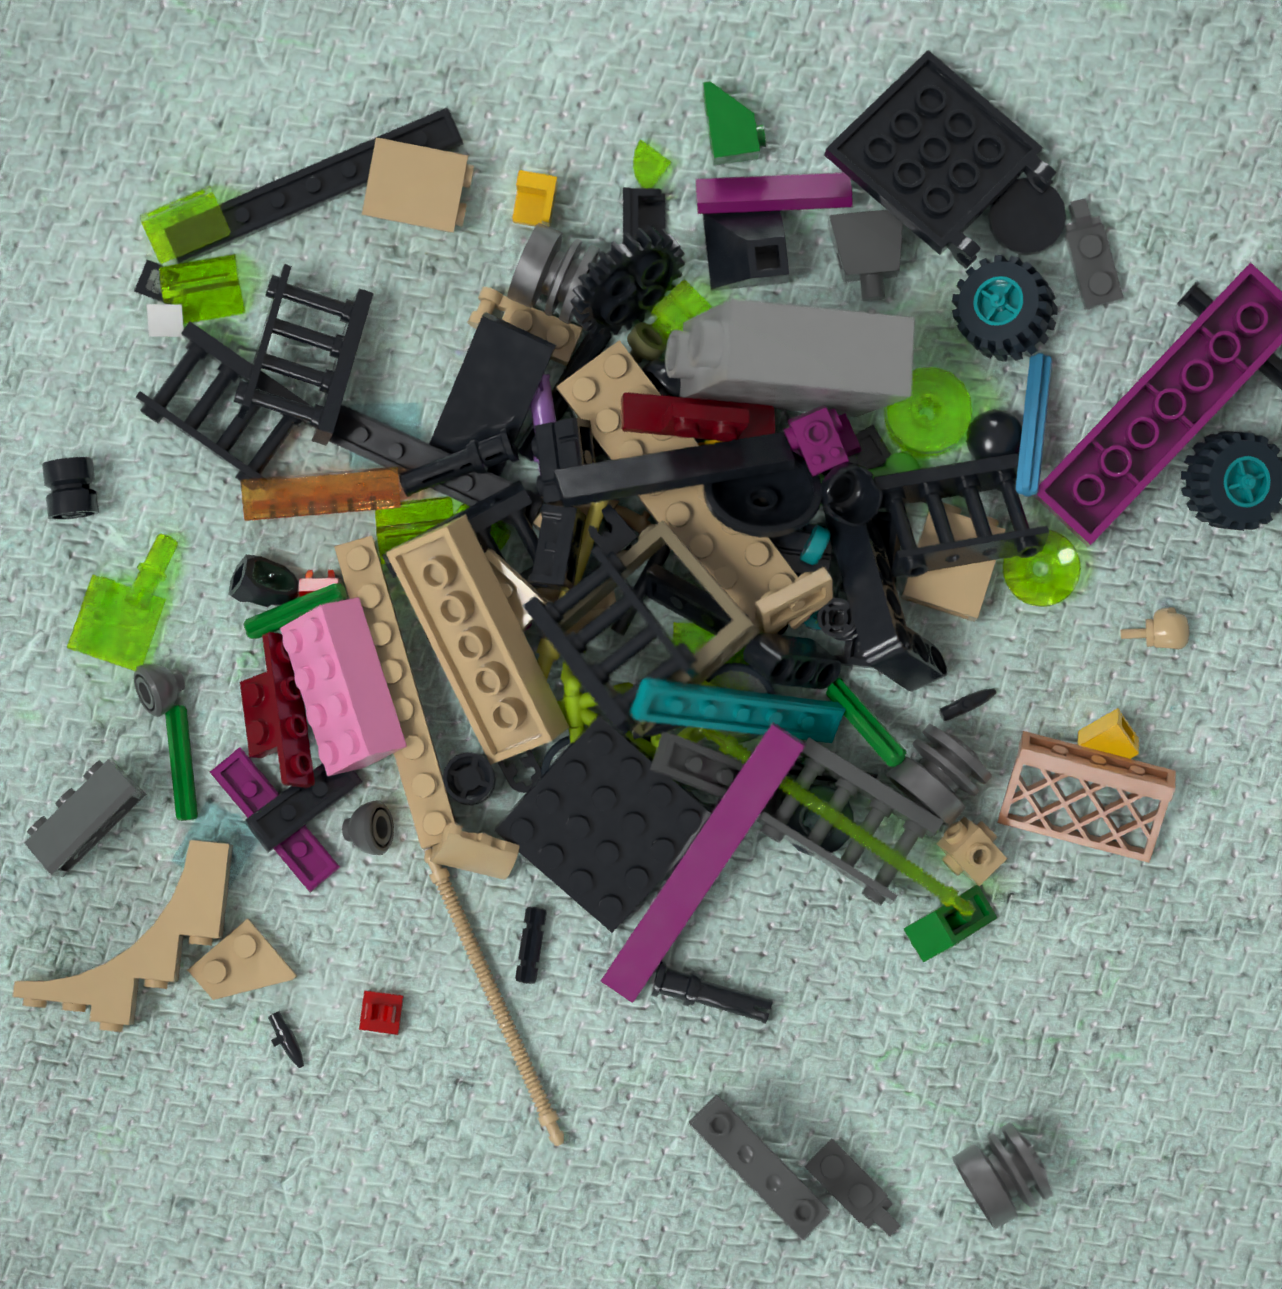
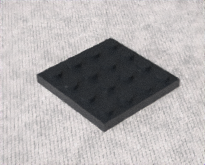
(604, 823)

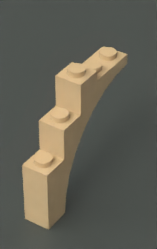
(112, 988)

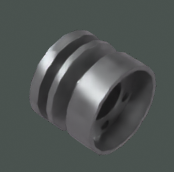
(550, 271)
(939, 774)
(1003, 1175)

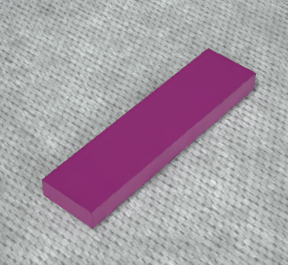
(773, 193)
(251, 792)

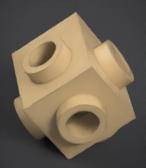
(971, 850)

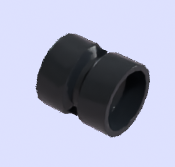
(70, 488)
(469, 779)

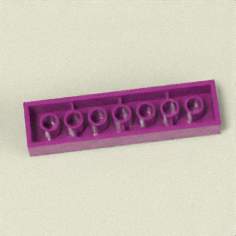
(1166, 407)

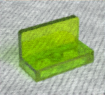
(185, 224)
(203, 288)
(413, 518)

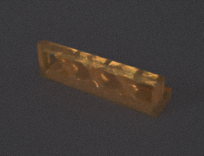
(321, 493)

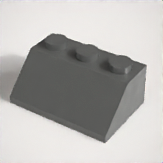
(83, 817)

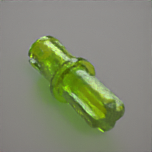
(152, 571)

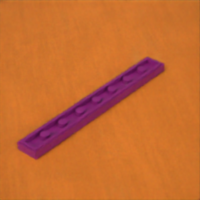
(703, 862)

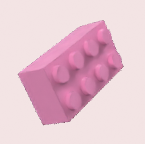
(343, 686)

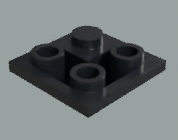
(745, 249)

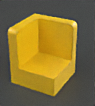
(534, 198)
(1110, 735)

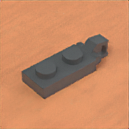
(1091, 257)
(852, 1187)

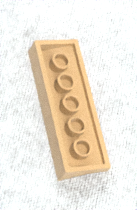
(478, 640)

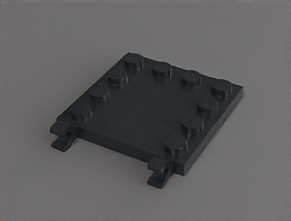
(937, 155)

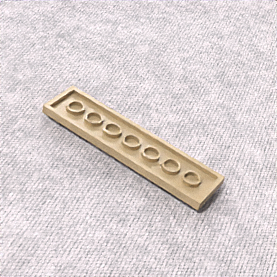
(738, 562)

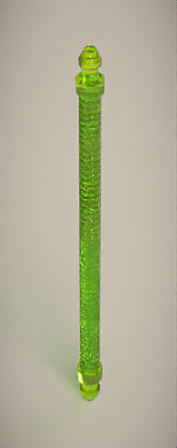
(946, 894)

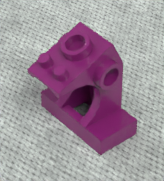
(822, 438)

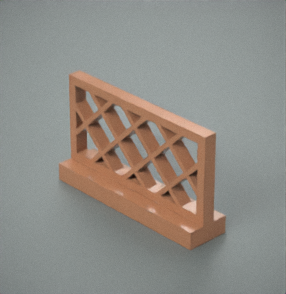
(1100, 769)

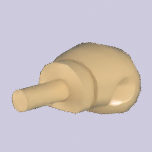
(1164, 631)

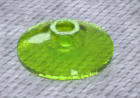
(1061, 576)

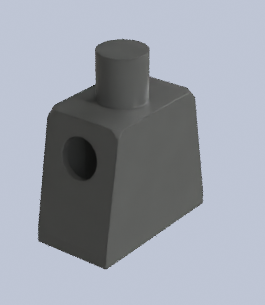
(867, 249)

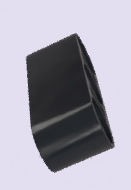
(792, 661)

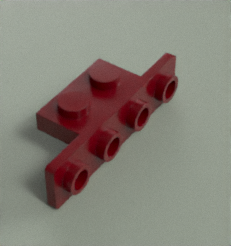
(694, 417)
(277, 715)

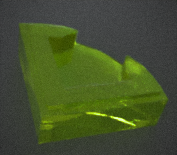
(648, 165)

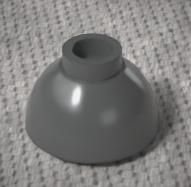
(157, 687)
(370, 828)

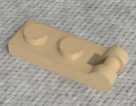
(550, 328)

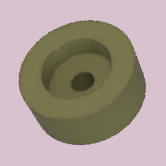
(645, 343)

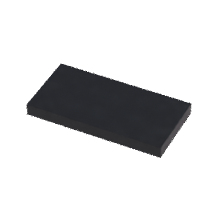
(493, 386)

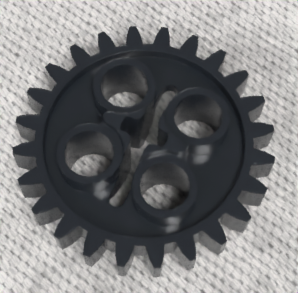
(627, 281)

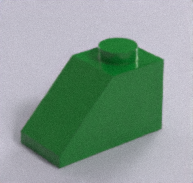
(731, 128)
(947, 927)

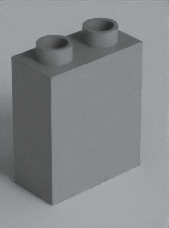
(793, 357)

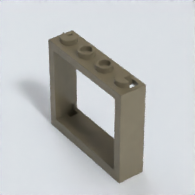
(712, 654)

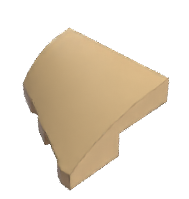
(475, 852)

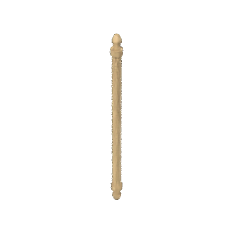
(547, 1116)

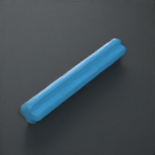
(1034, 425)

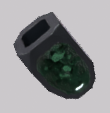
(263, 582)

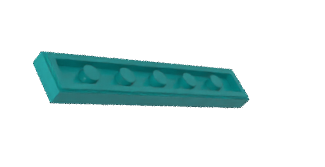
(735, 710)

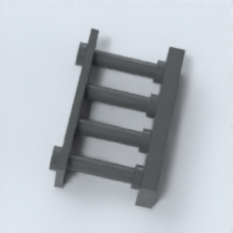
(883, 804)
(759, 1167)

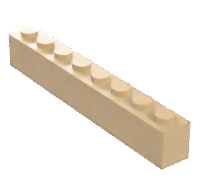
(418, 761)

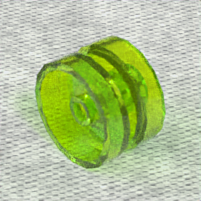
(951, 408)

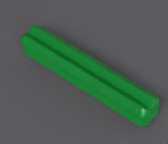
(281, 615)
(867, 723)
(181, 763)

